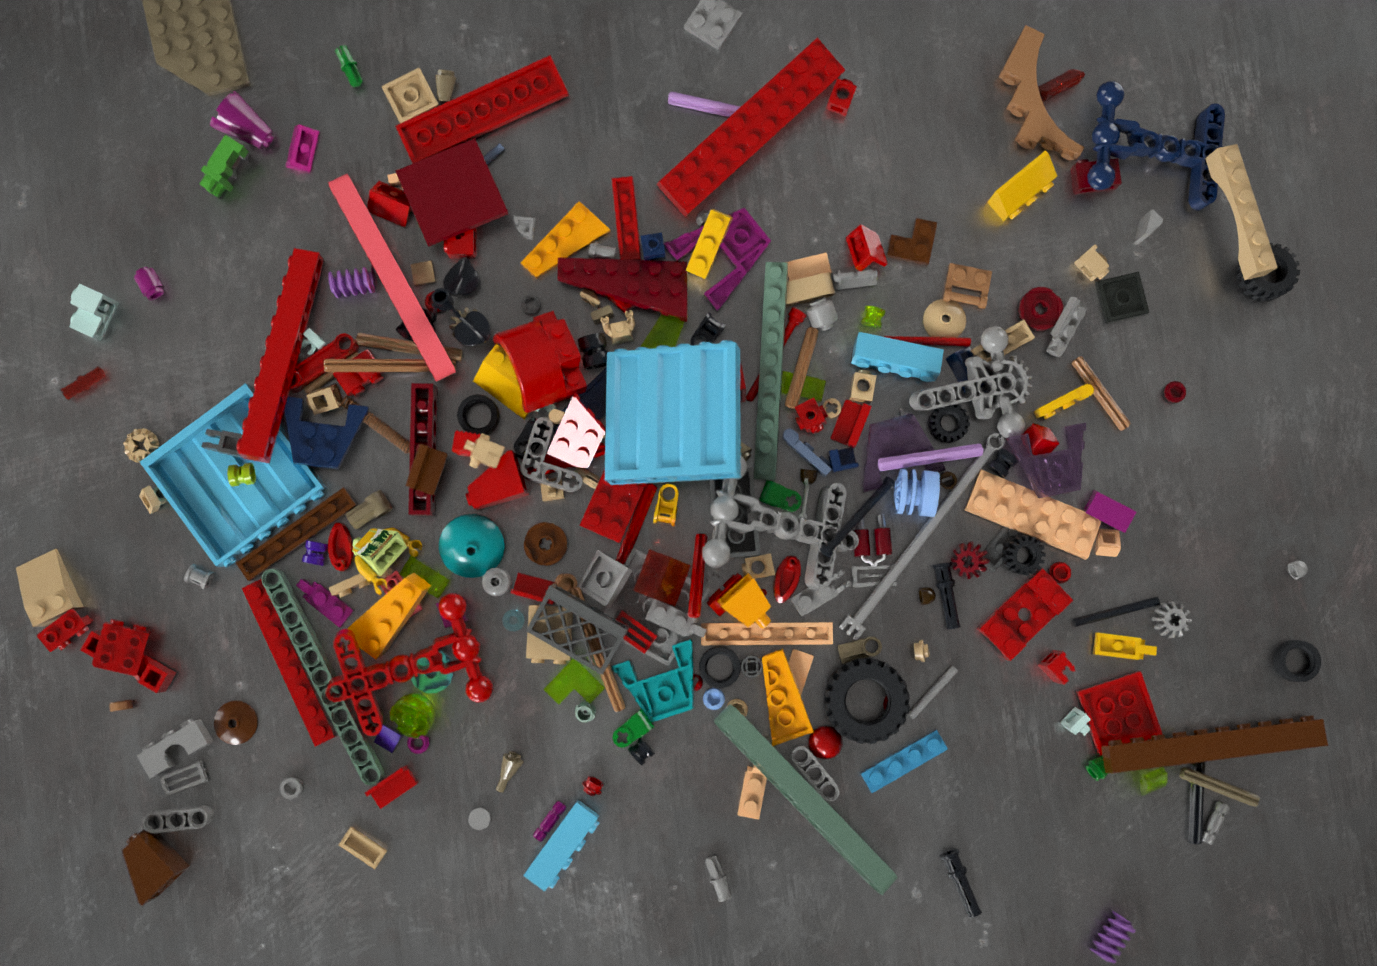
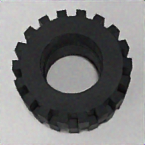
(1285, 277)

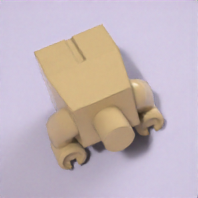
(620, 331)
(484, 452)

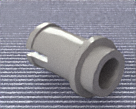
(601, 251)

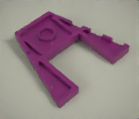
(742, 245)

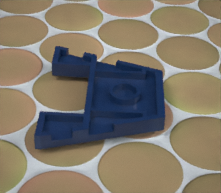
(321, 443)

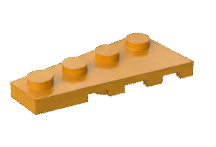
(569, 236)

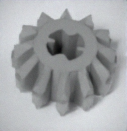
(1178, 623)

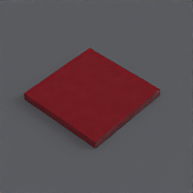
(451, 192)

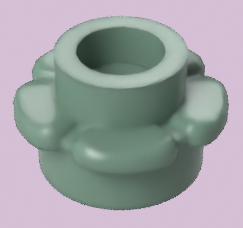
(581, 715)

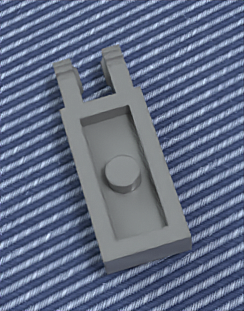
(813, 598)

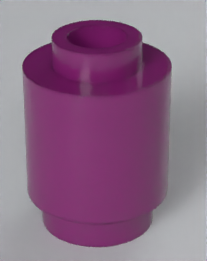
(149, 283)

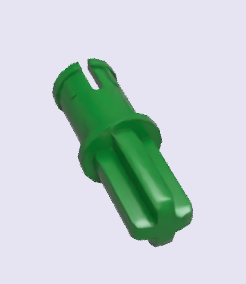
(349, 66)

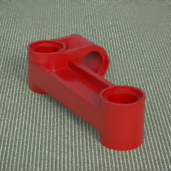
(314, 365)

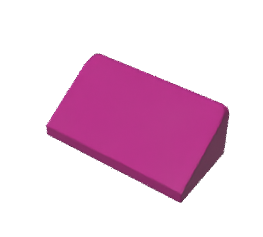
(302, 148)

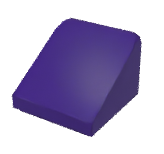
(388, 738)

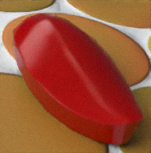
(340, 547)
(786, 578)

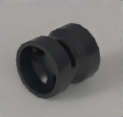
(1002, 463)

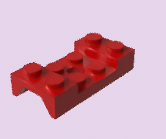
(1042, 599)

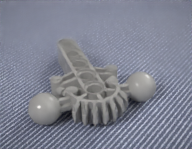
(1016, 383)

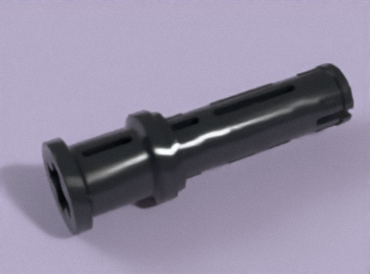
(945, 584)
(959, 871)

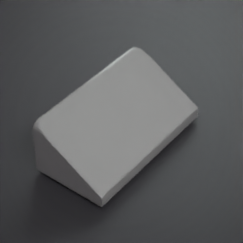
(1147, 226)

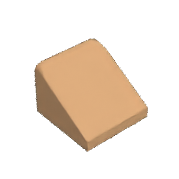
(1108, 542)

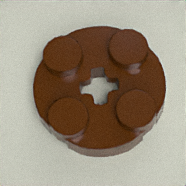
(534, 540)

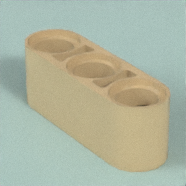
(809, 289)

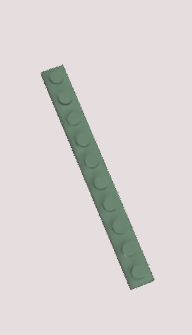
(770, 370)

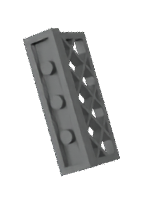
(582, 610)

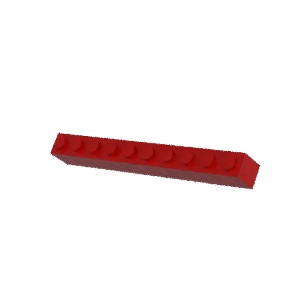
(281, 356)

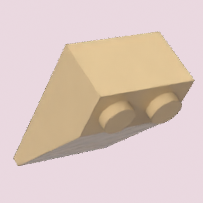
(47, 589)

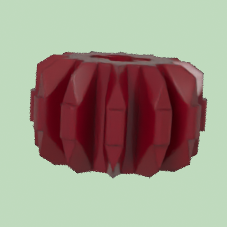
(962, 558)

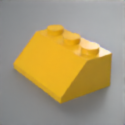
(1024, 187)
(500, 381)

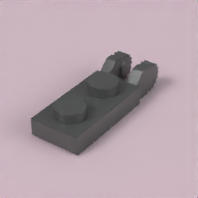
(227, 443)

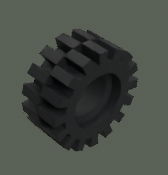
(942, 434)
(1034, 559)

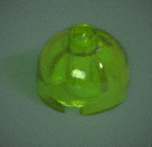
(413, 715)

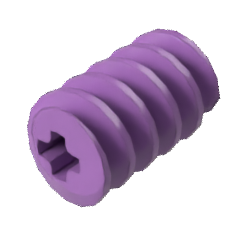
(352, 283)
(1113, 938)

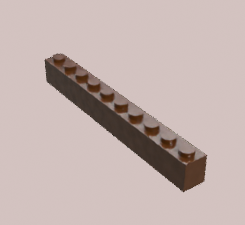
(1214, 745)

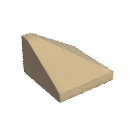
(589, 296)

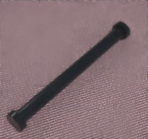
(827, 550)

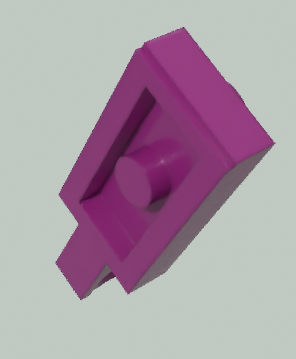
(322, 600)

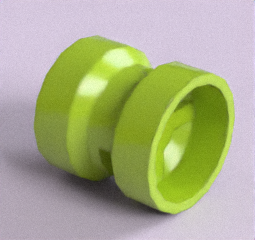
(241, 474)

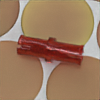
(83, 383)

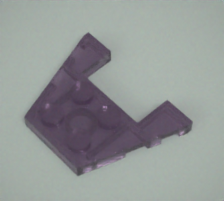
(894, 438)
(1054, 471)

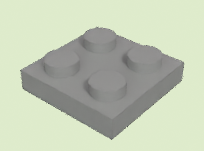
(713, 22)
(604, 579)

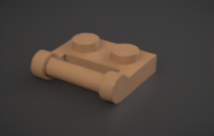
(968, 279)

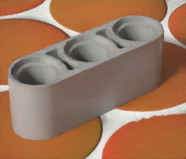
(819, 782)
(168, 819)

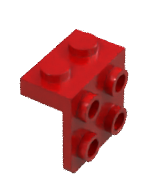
(120, 647)

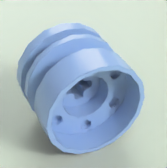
(919, 493)

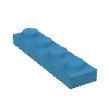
(903, 761)

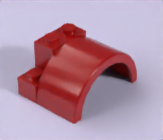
(543, 361)

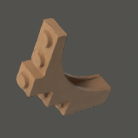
(1026, 101)

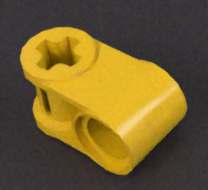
(666, 506)

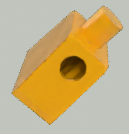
(746, 602)

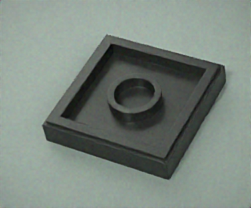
(1122, 297)

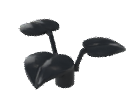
(464, 280)

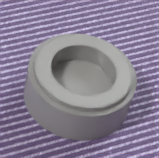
(291, 787)
(479, 818)

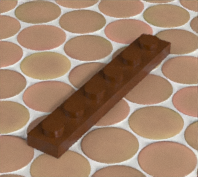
(296, 534)

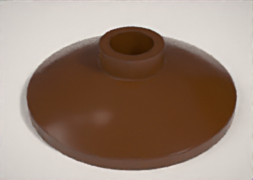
(246, 722)

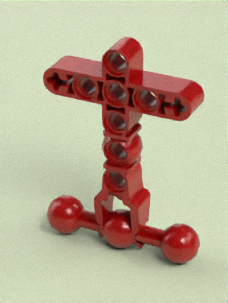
(464, 647)

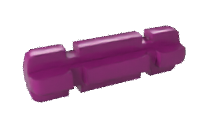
(549, 821)

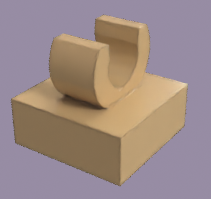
(550, 493)
(150, 499)

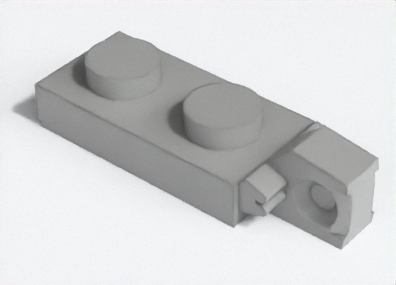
(1066, 326)
(674, 619)

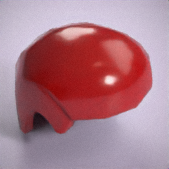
(825, 742)

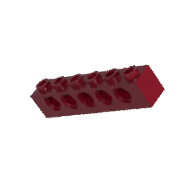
(422, 431)

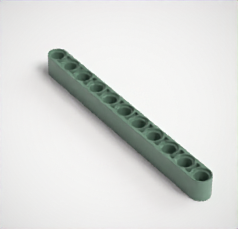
(313, 670)
(805, 799)

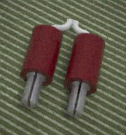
(882, 541)

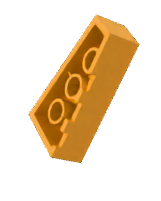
(387, 617)

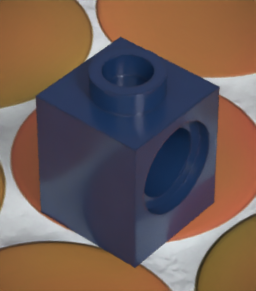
(653, 246)

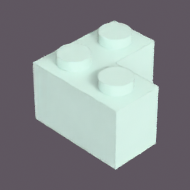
(93, 312)

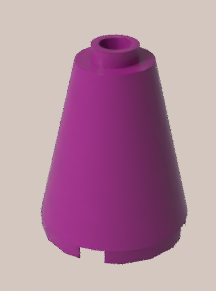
(241, 122)

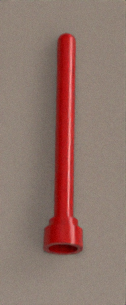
(795, 318)

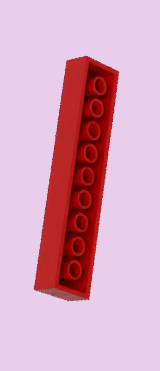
(751, 127)

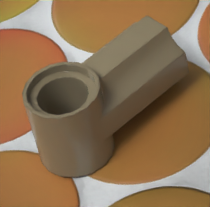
(375, 506)
(857, 649)

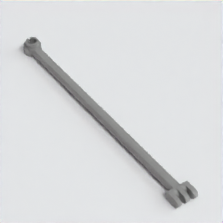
(920, 538)

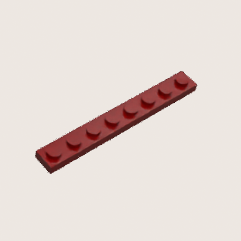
(289, 664)

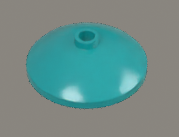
(474, 532)

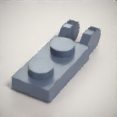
(805, 450)

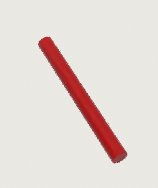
(934, 341)

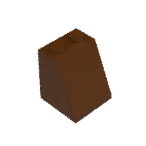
(151, 865)

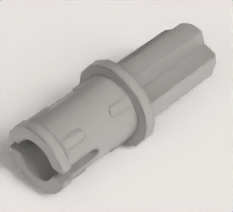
(718, 878)

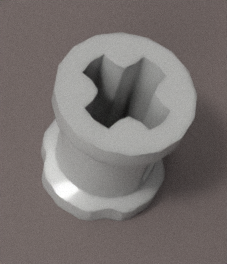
(199, 576)

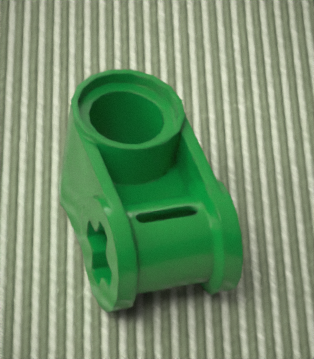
(776, 496)
(635, 726)

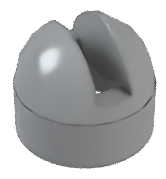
(1297, 569)

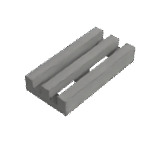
(855, 576)
(201, 771)

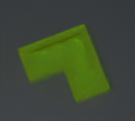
(573, 677)

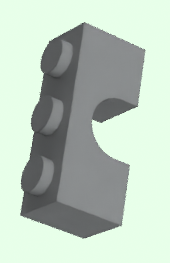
(158, 757)

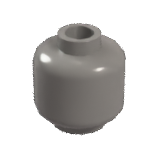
(822, 313)
(500, 589)

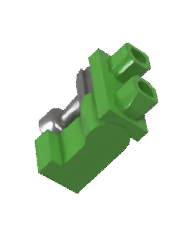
(222, 165)

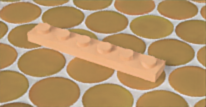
(773, 634)

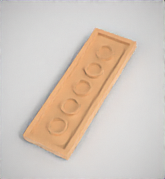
(1033, 516)

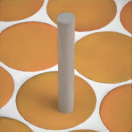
(932, 692)

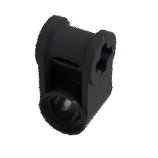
(708, 330)
(523, 438)

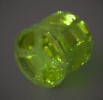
(873, 317)

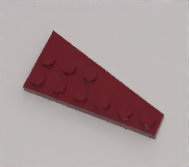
(635, 282)

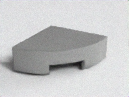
(525, 226)

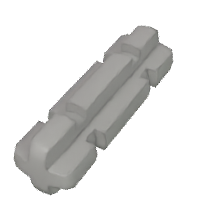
(1214, 822)

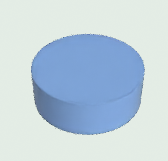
(713, 698)

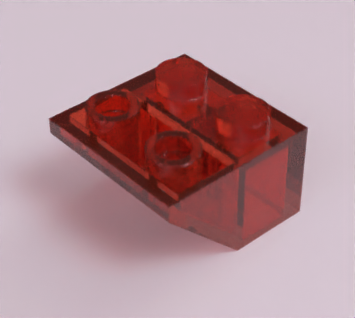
(662, 577)

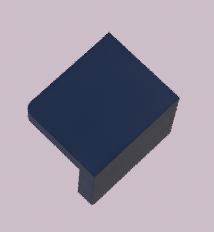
(842, 460)

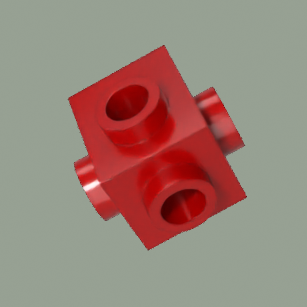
(808, 409)

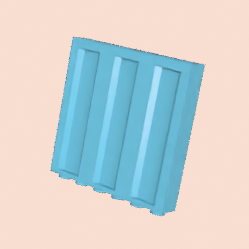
(673, 414)
(198, 488)

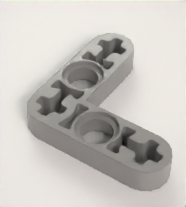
(541, 467)

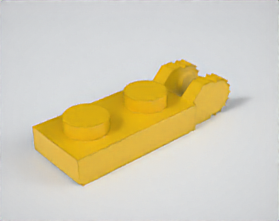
(1065, 401)

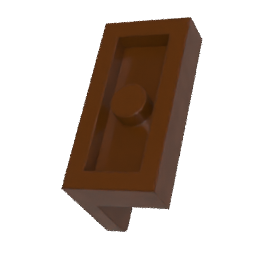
(426, 469)

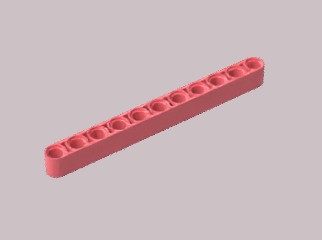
(392, 277)

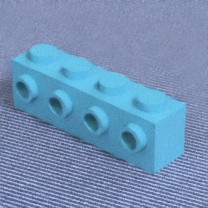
(897, 357)
(561, 845)

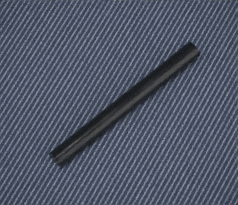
(1121, 610)

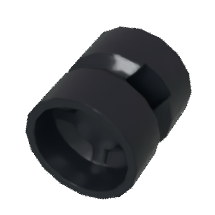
(590, 344)

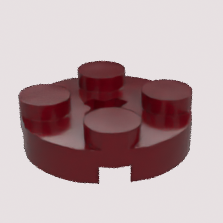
(1048, 300)

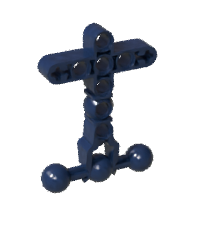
(1107, 133)

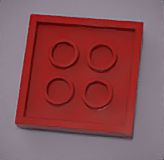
(1119, 710)

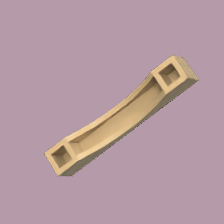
(1254, 247)

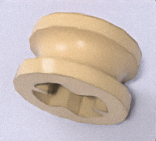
(831, 401)

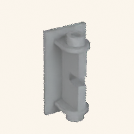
(852, 278)

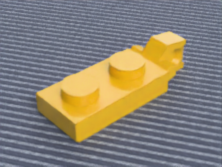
(1121, 646)

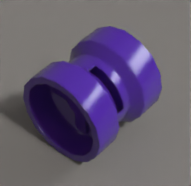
(314, 558)

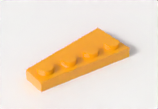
(785, 706)

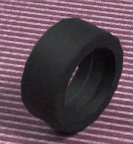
(473, 399)
(1314, 661)
(720, 683)

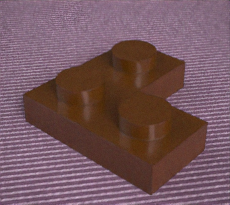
(917, 248)

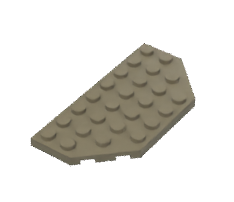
(198, 43)

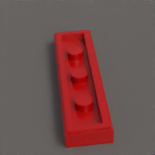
(626, 218)

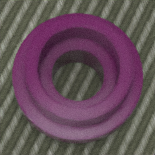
(416, 749)

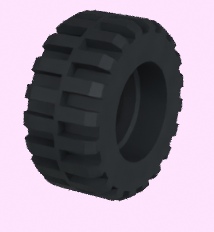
(888, 722)

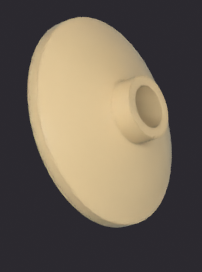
(936, 326)

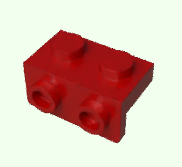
(63, 629)

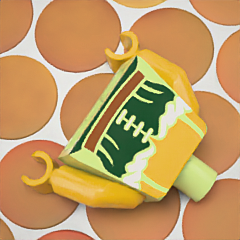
(379, 550)

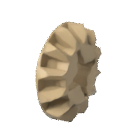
(151, 444)

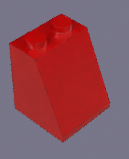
(498, 484)

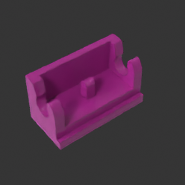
(1109, 511)

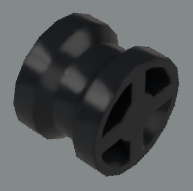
(641, 751)

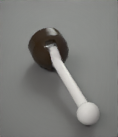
(807, 477)

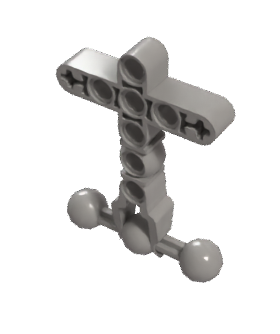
(725, 510)

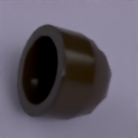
(949, 483)
(926, 595)

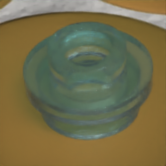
(520, 620)

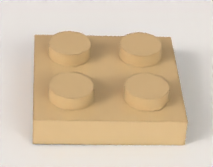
(410, 95)

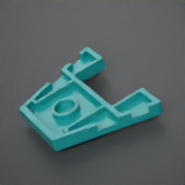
(666, 692)

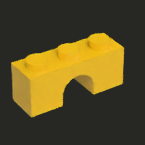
(709, 243)

